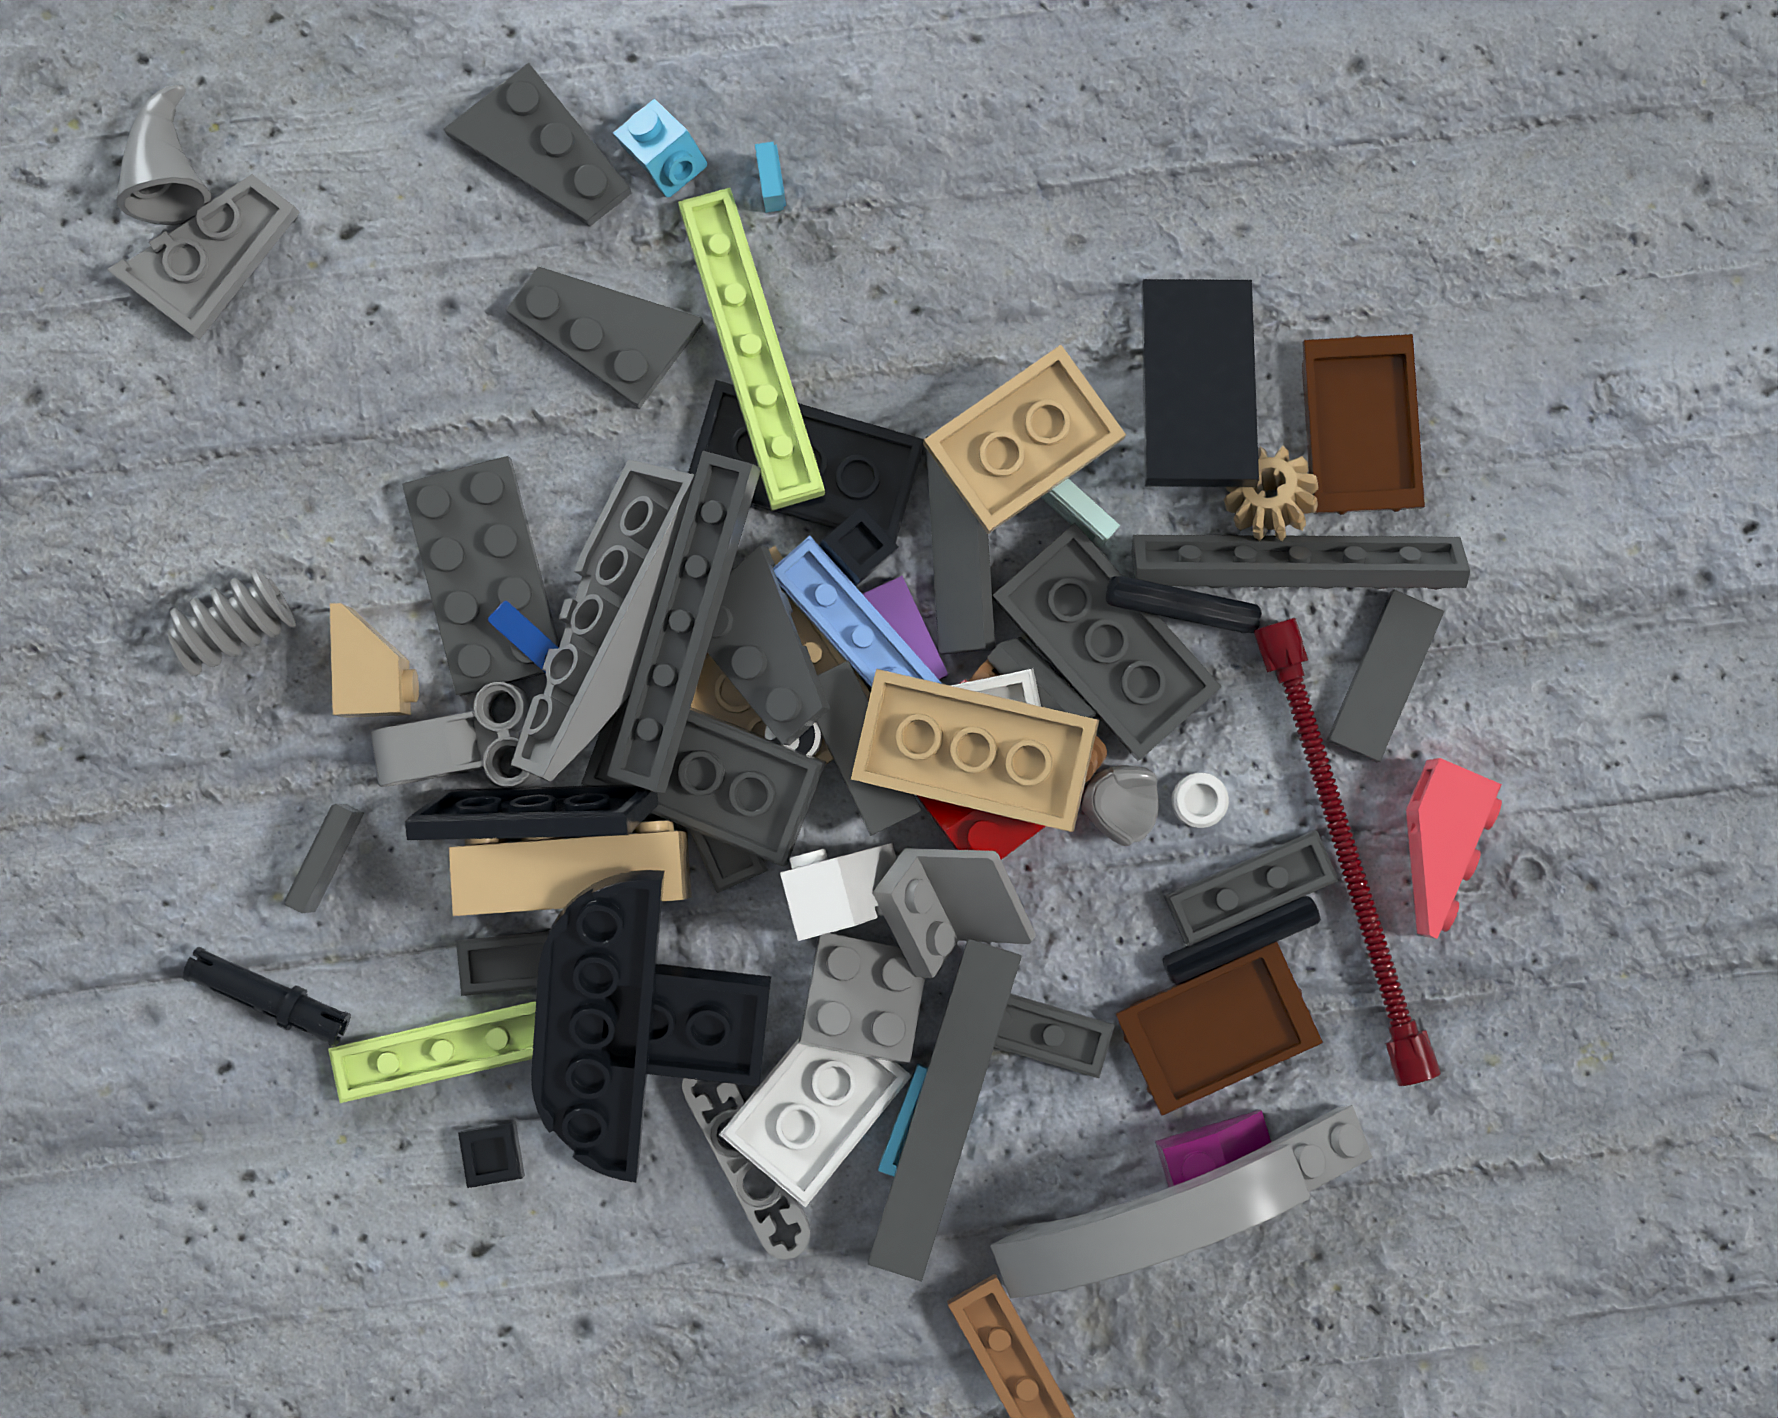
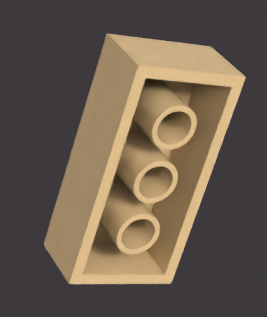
(553, 870)

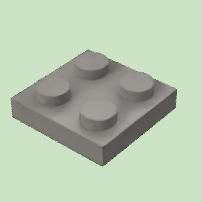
(861, 1000)

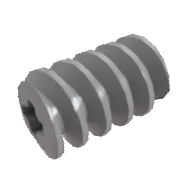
(228, 622)

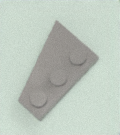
(210, 256)

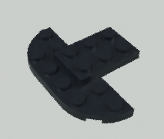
(618, 1015)

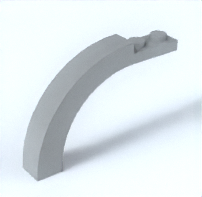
(1185, 1216)

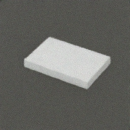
(812, 1115)

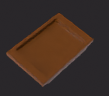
(1363, 423)
(1218, 1028)

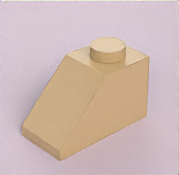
(367, 670)

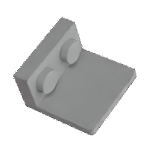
(947, 897)

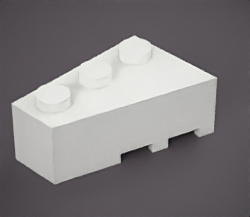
(835, 891)

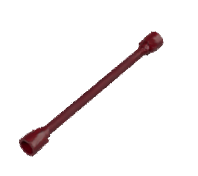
(1408, 1049)

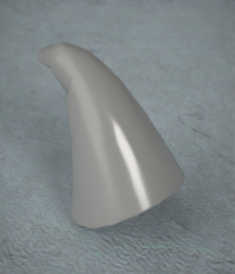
(155, 174)

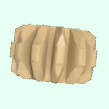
(1275, 513)

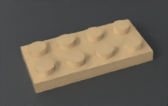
(975, 750)

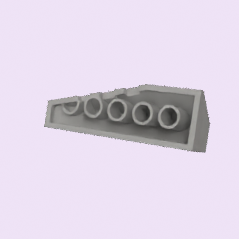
(609, 618)

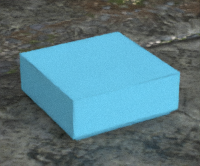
(770, 176)

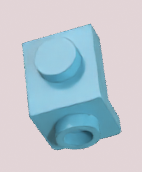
(661, 147)

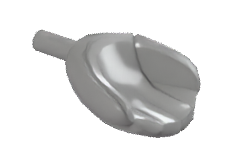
(1122, 803)

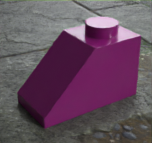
(1211, 1146)

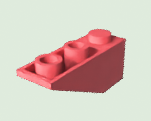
(1443, 831)

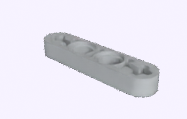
(735, 1168)

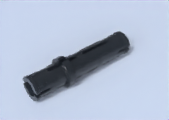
(255, 991)

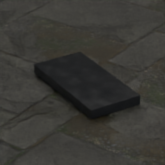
(1199, 383)
(855, 460)
(532, 812)

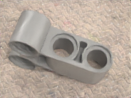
(453, 743)

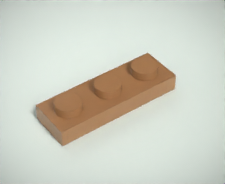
(1008, 1352)

